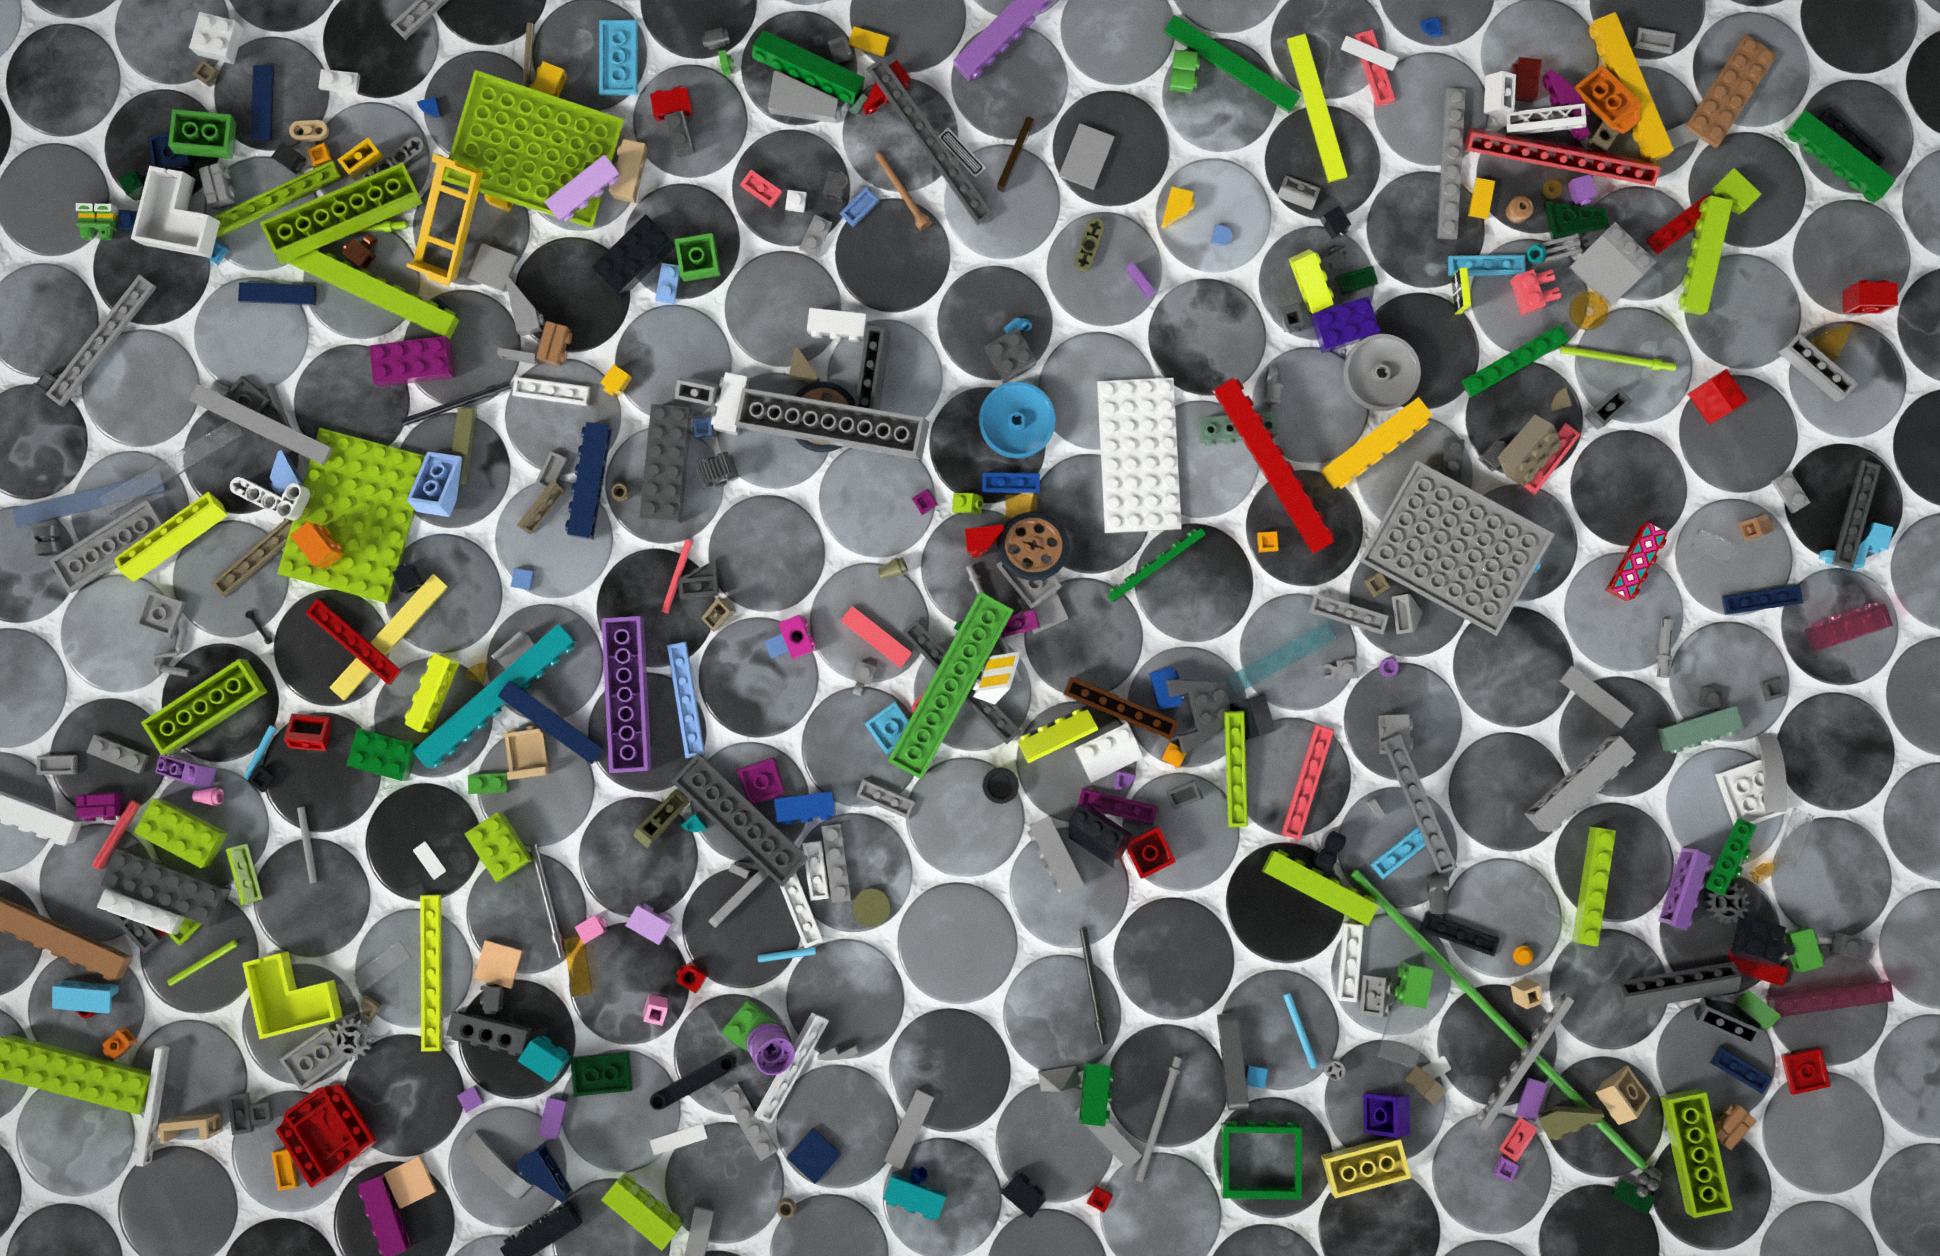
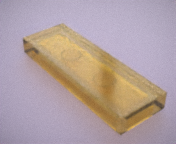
(577, 966)

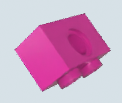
(788, 628)

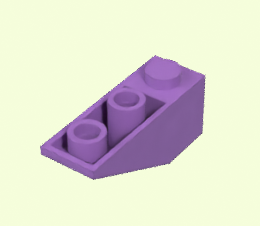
(186, 771)

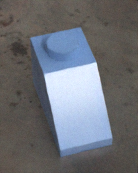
(284, 473)

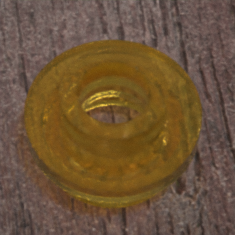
(1557, 187)

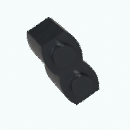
(1331, 845)

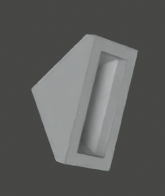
(1406, 613)
(1058, 1079)

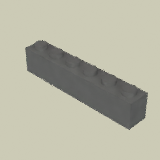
(873, 367)
(1678, 986)

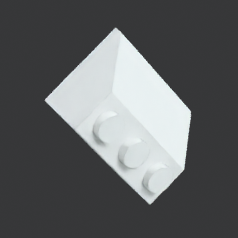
(1108, 752)

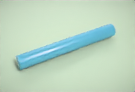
(260, 751)
(787, 954)

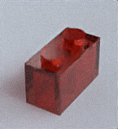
(1527, 78)

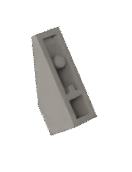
(525, 314)

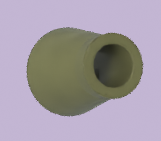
(893, 568)

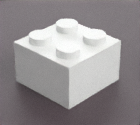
(216, 38)

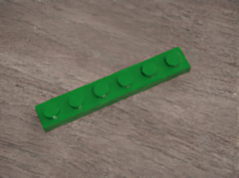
(1515, 361)
(1161, 559)

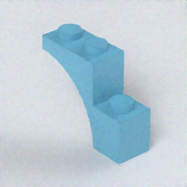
(1874, 540)

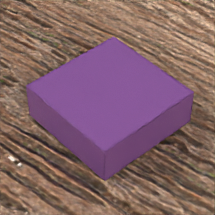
(470, 1099)
(1506, 1168)

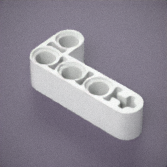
(266, 497)

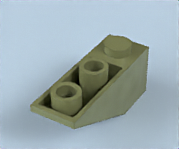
(1561, 1120)

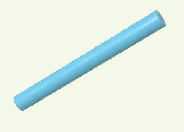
(1300, 1030)

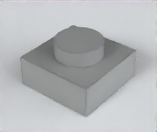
(740, 869)

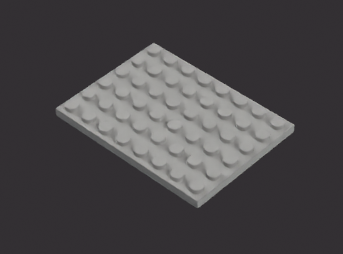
(1456, 548)

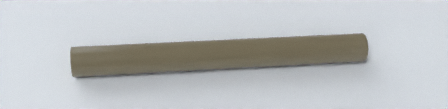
(528, 54)

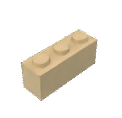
(630, 167)

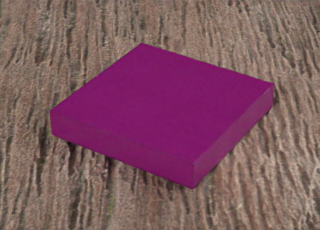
(761, 781)

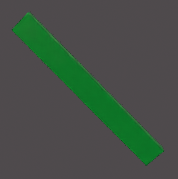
(1231, 64)

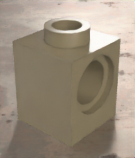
(1597, 143)

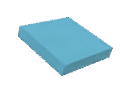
(888, 726)

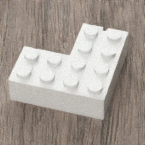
(165, 218)

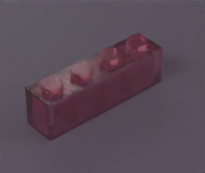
(1848, 627)

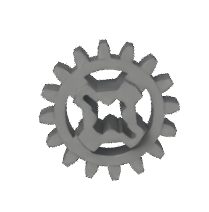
(357, 1045)

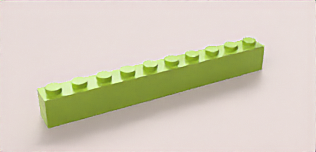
(377, 292)

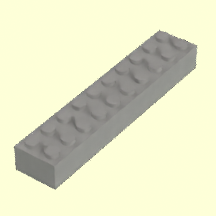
(832, 423)

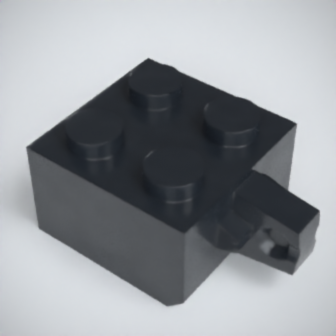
(1760, 941)

